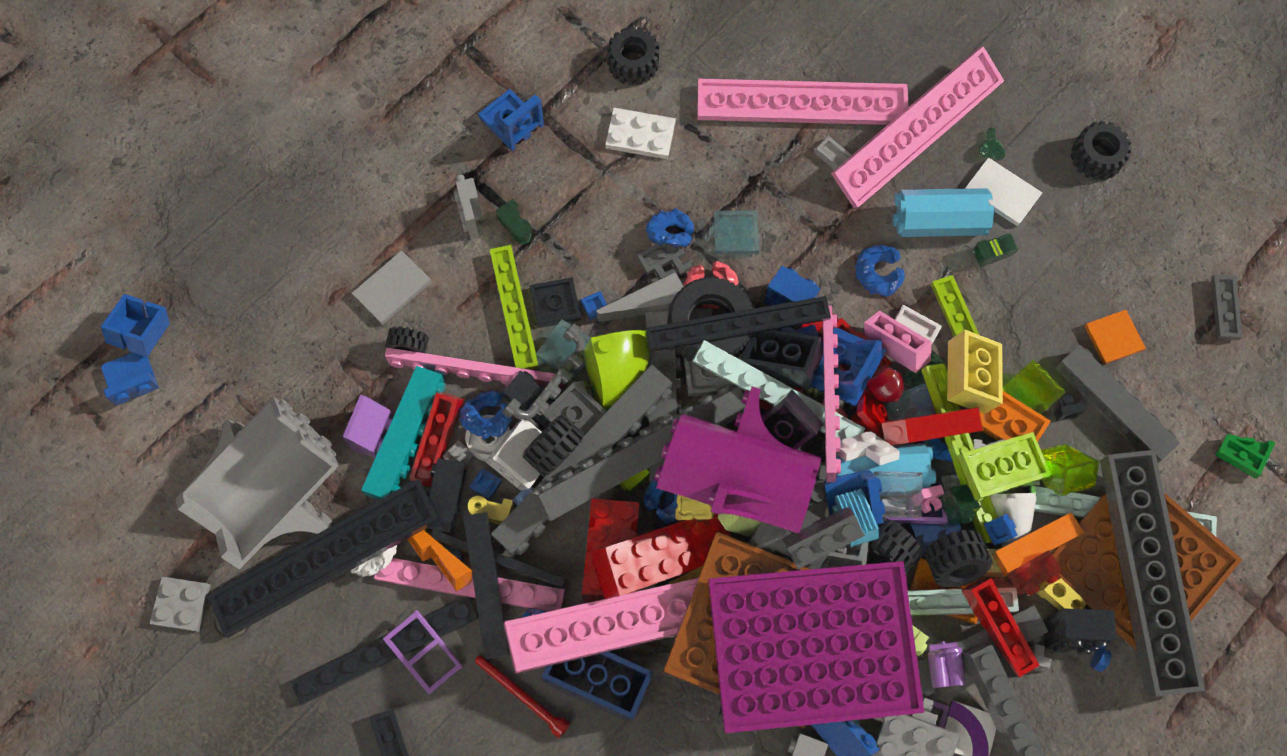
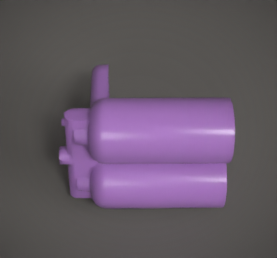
(946, 665)

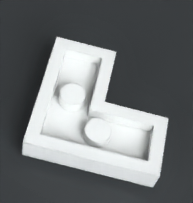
(868, 445)

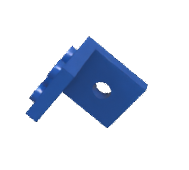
(520, 122)

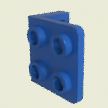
(128, 378)
(854, 481)

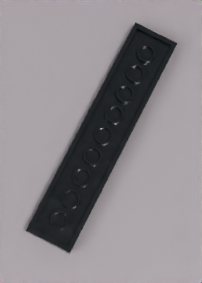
(322, 558)

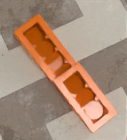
(1037, 542)
(452, 568)

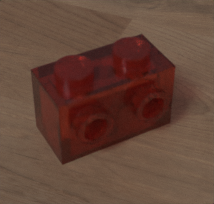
(1035, 573)

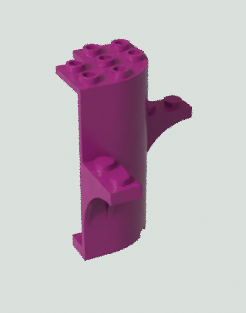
(739, 470)

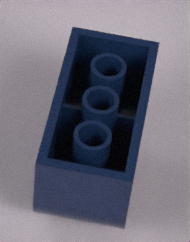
(602, 682)

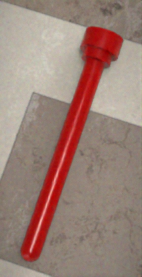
(557, 724)

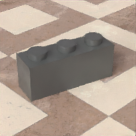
(823, 537)

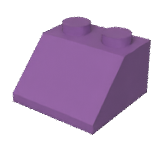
(367, 426)

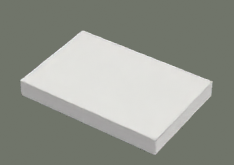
(1010, 193)

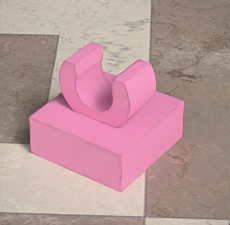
(931, 495)

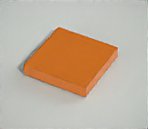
(1114, 337)

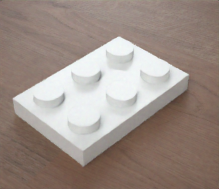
(640, 133)

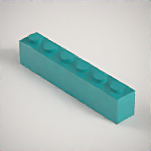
(403, 434)

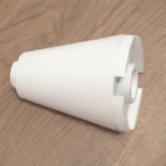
(1019, 508)

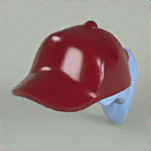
(887, 386)

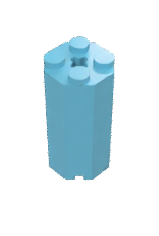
(943, 212)
(911, 459)

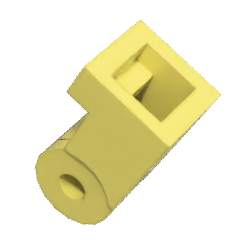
(496, 511)
(1061, 595)

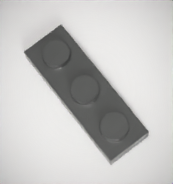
(1226, 307)

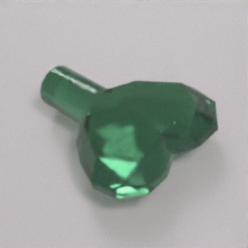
(992, 147)

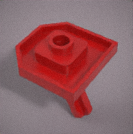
(870, 414)

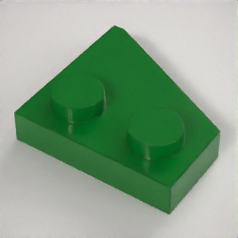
(1245, 453)

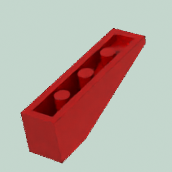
(932, 426)
(436, 435)
(1000, 625)

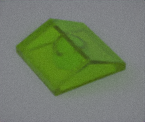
(1034, 388)

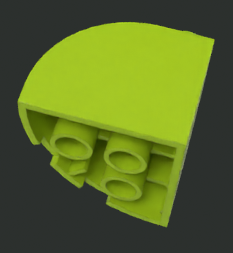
(615, 364)

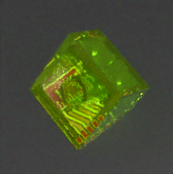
(1069, 469)

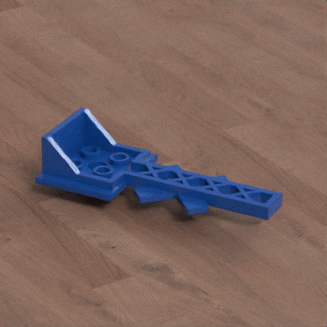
(859, 354)

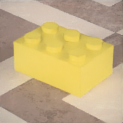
(974, 372)

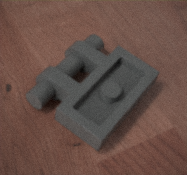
(659, 256)

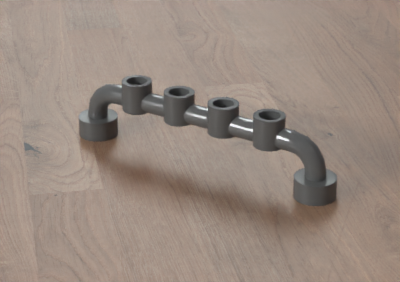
(551, 390)

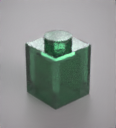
(959, 504)

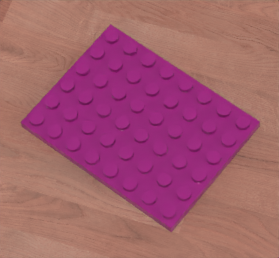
(814, 646)

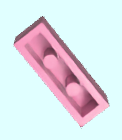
(899, 341)

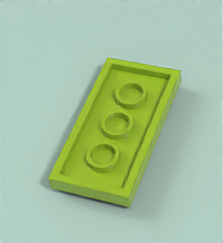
(1004, 465)

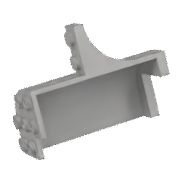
(260, 482)

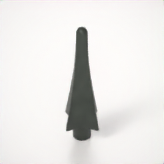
(640, 650)

